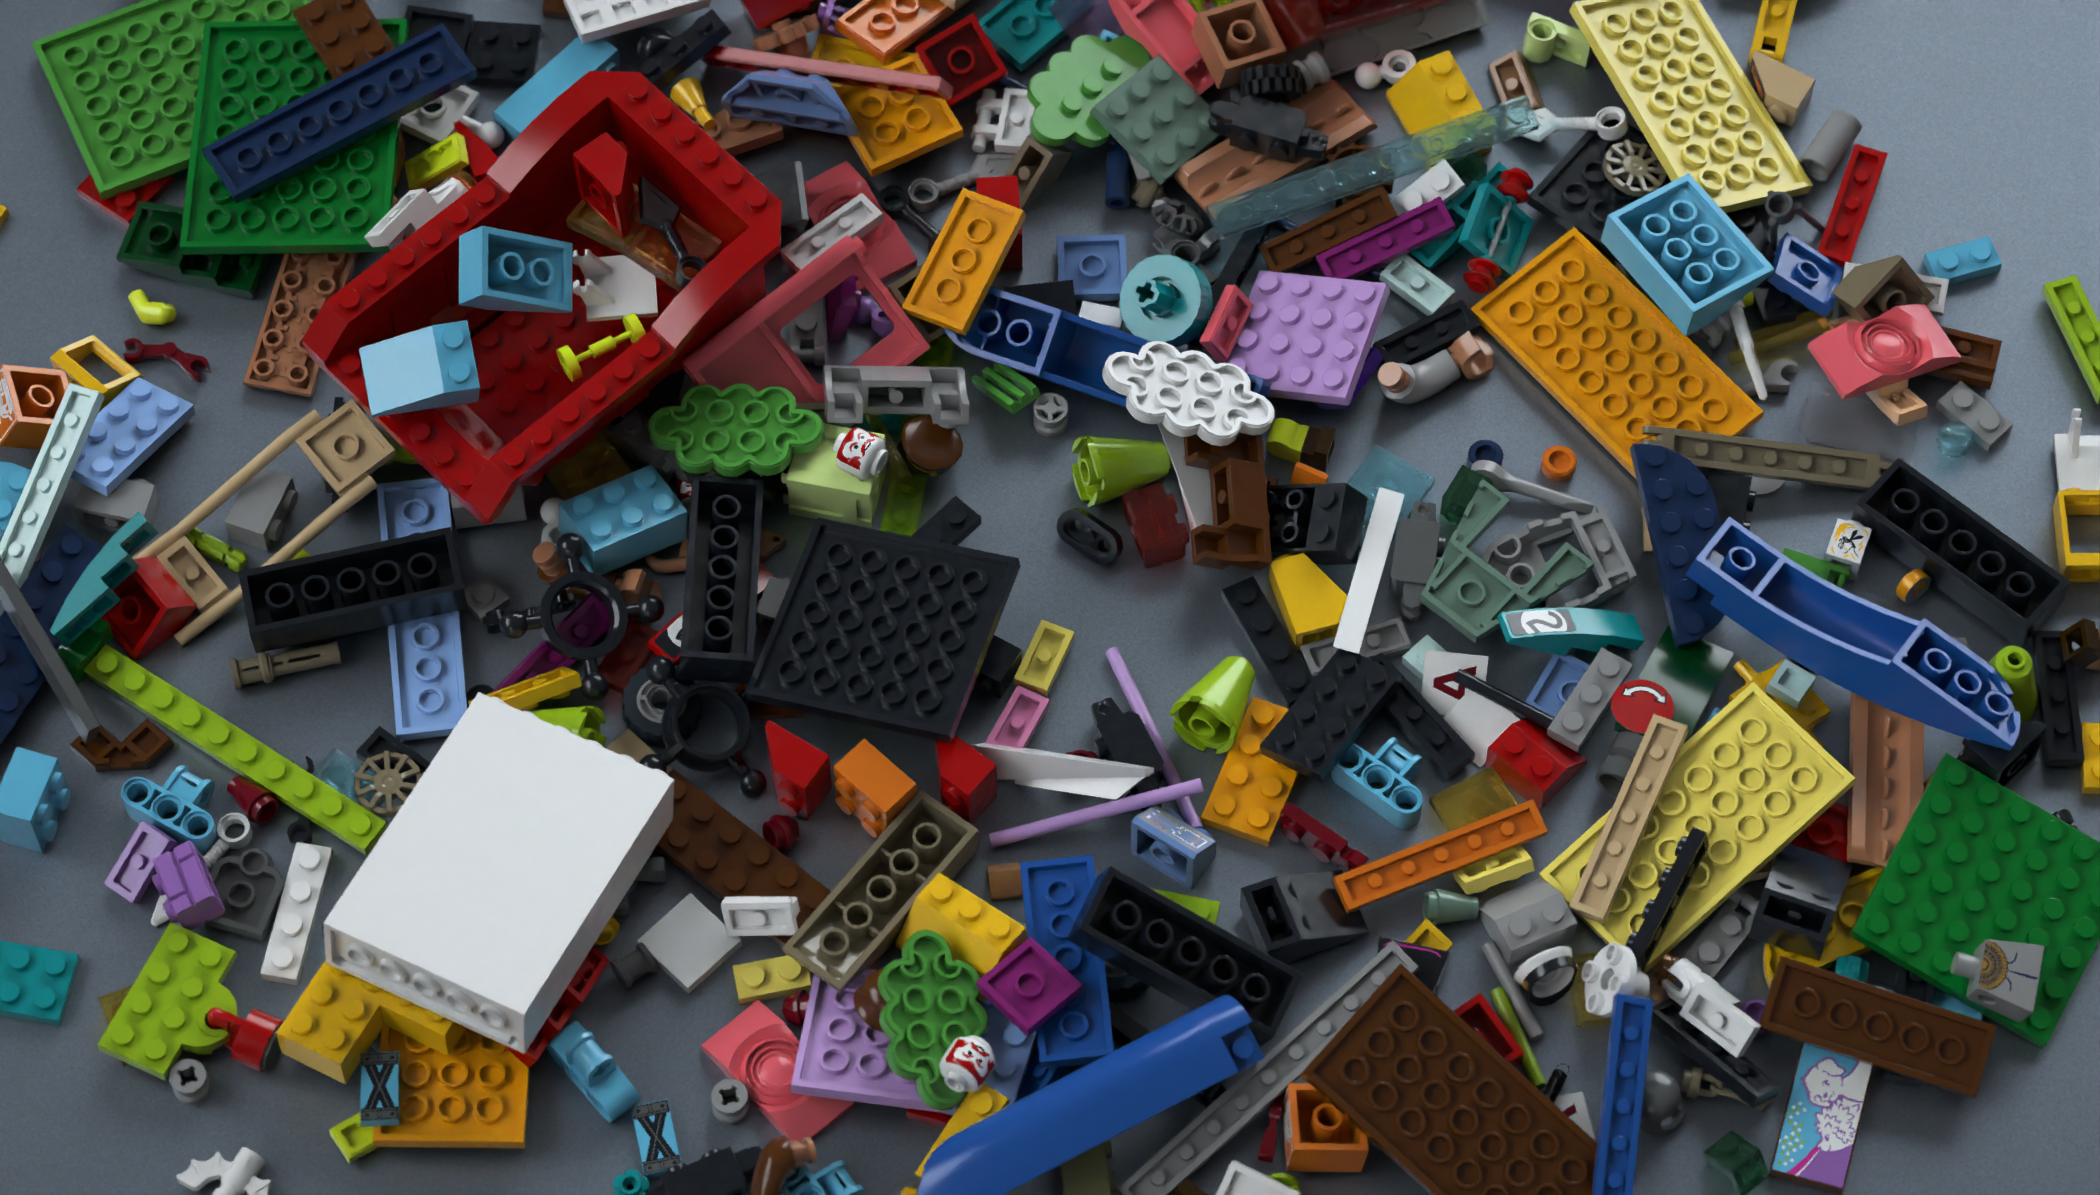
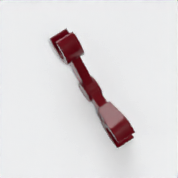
(170, 352)
(1269, 1142)

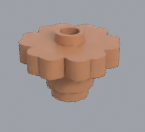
(787, 36)

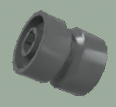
(1617, 764)

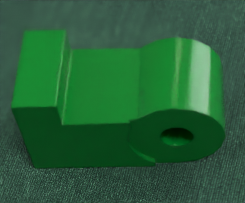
(85, 648)

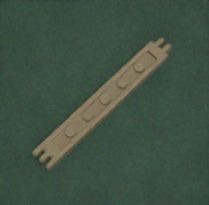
(1772, 458)

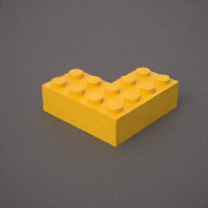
(344, 1016)

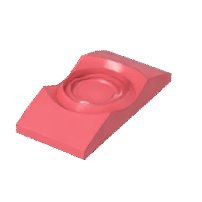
(1165, 31)
(886, 244)
(1883, 350)
(762, 1056)

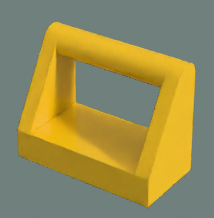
(69, 357)

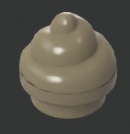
(1146, 192)

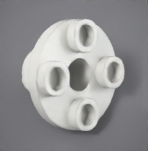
(1611, 973)

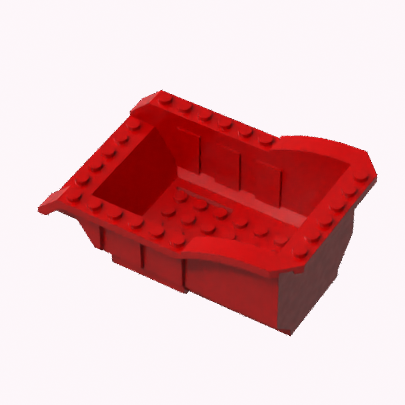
(526, 404)

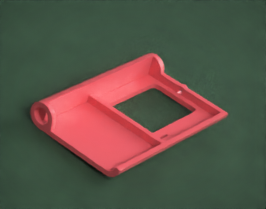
(756, 353)

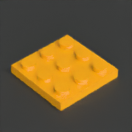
(896, 124)

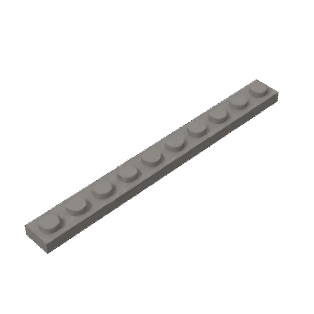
(1262, 1082)

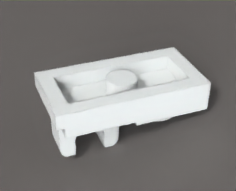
(760, 915)

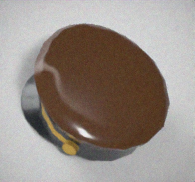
(928, 447)

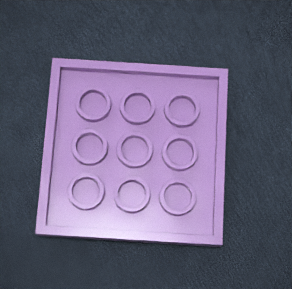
(1309, 334)
(846, 1056)

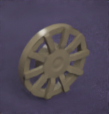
(1633, 168)
(387, 782)

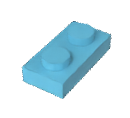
(1963, 261)

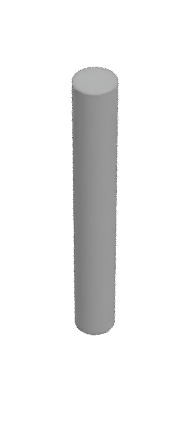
(1513, 991)

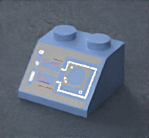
(1172, 845)

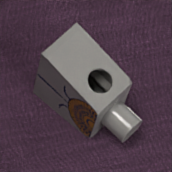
(2002, 976)

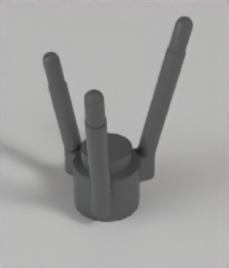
(1782, 210)

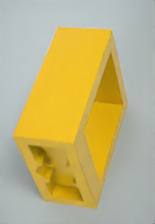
(2075, 566)

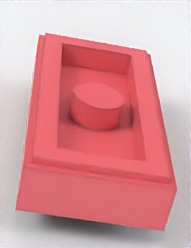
(1226, 323)

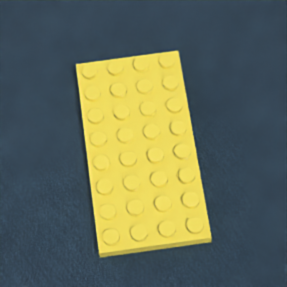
(1691, 98)
(1741, 779)

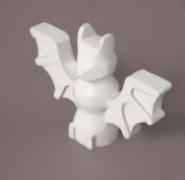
(235, 1176)

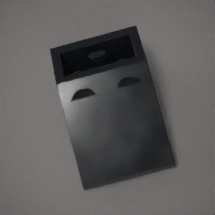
(1316, 521)
(1800, 901)
(1299, 915)

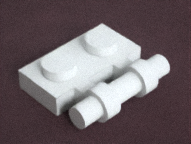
(1013, 121)

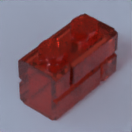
(1154, 525)

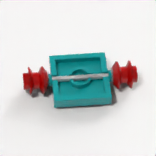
(1496, 230)

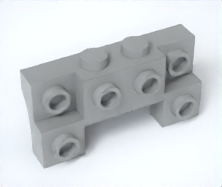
(895, 390)

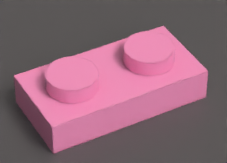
(1019, 719)

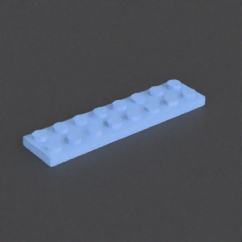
(428, 650)

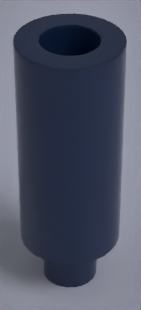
(1117, 178)

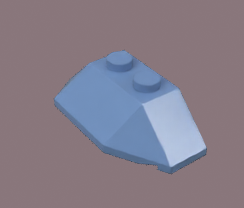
(789, 101)

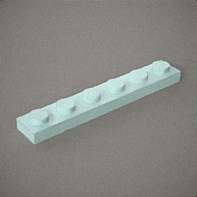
(48, 480)

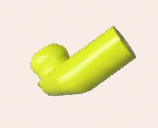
(151, 312)

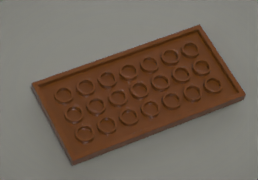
(1447, 1100)

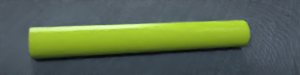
(1513, 1026)

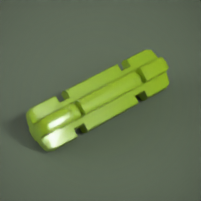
(218, 550)

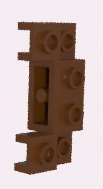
(1238, 504)

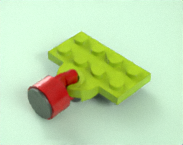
(185, 1007)

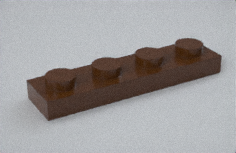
(1327, 231)

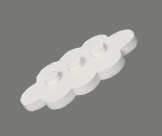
(1188, 393)

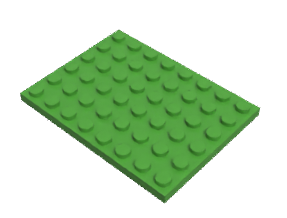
(134, 82)

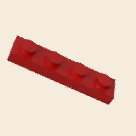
(1852, 204)

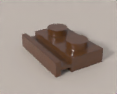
(1977, 360)

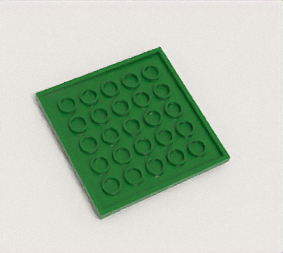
(1980, 870)

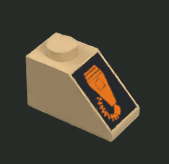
(1780, 88)

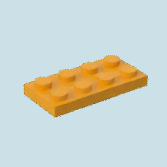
(964, 261)
(1250, 785)

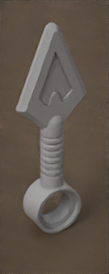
(984, 166)

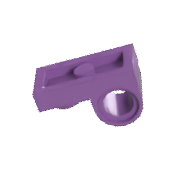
(135, 865)

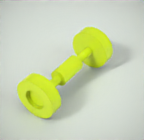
(570, 362)

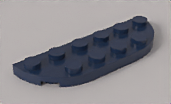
(1680, 523)

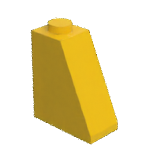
(1306, 599)

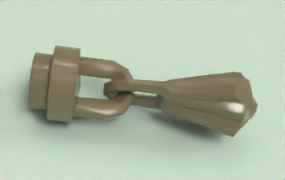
(1691, 1084)

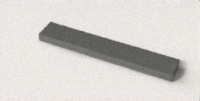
(47, 657)

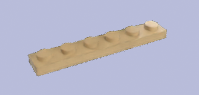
(1628, 818)

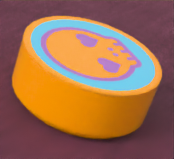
(1913, 586)

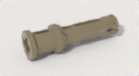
(328, 654)

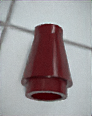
(256, 802)

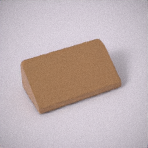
(1515, 78)

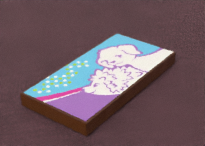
(1821, 1119)

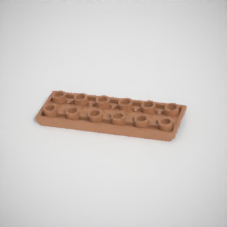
(1231, 171)
(296, 298)
(1889, 778)

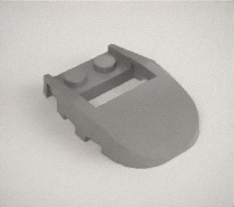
(1519, 555)

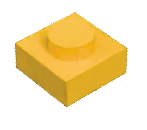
(1430, 936)

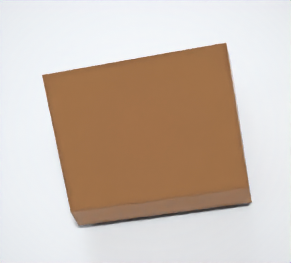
(1004, 881)

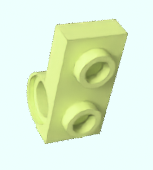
(1549, 37)

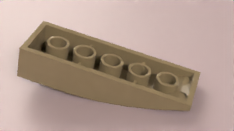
(875, 896)

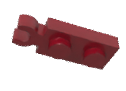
(1321, 840)

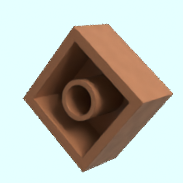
(1236, 39)

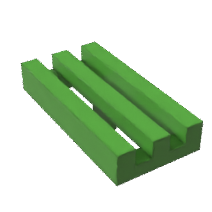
(1011, 383)

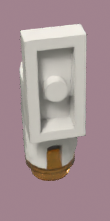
(417, 209)
(1706, 1004)

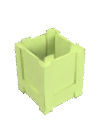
(825, 491)

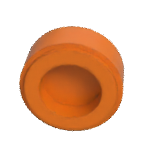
(1558, 463)

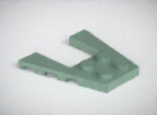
(1472, 592)

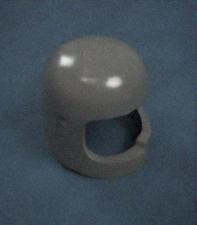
(1660, 1101)

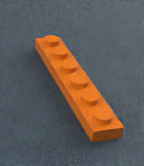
(1440, 856)

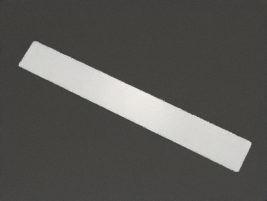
(1368, 570)

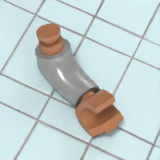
(1423, 379)

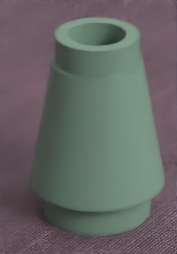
(1448, 907)

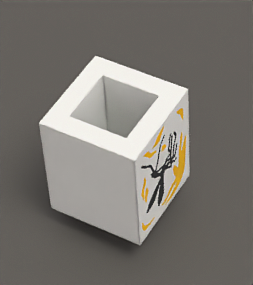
(1848, 545)

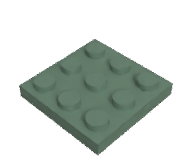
(1157, 119)

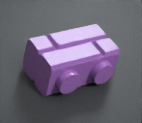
(187, 886)

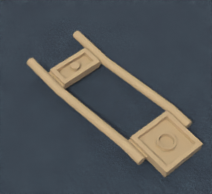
(342, 449)

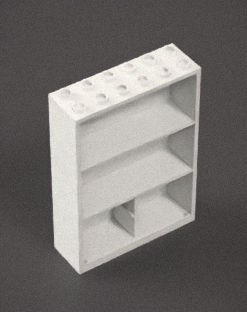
(499, 871)

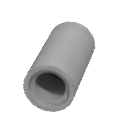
(1830, 145)

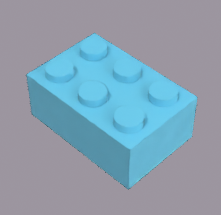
(624, 520)

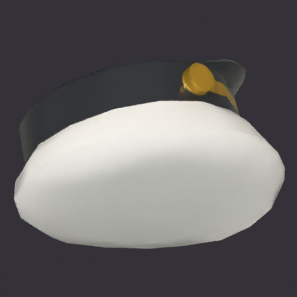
(1547, 975)

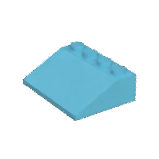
(1685, 253)

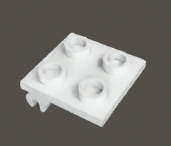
(615, 287)
(2077, 457)

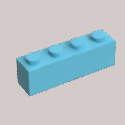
(552, 81)

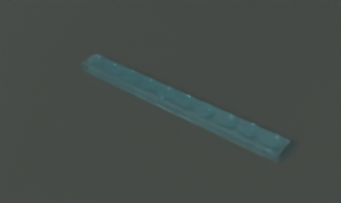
(1372, 167)

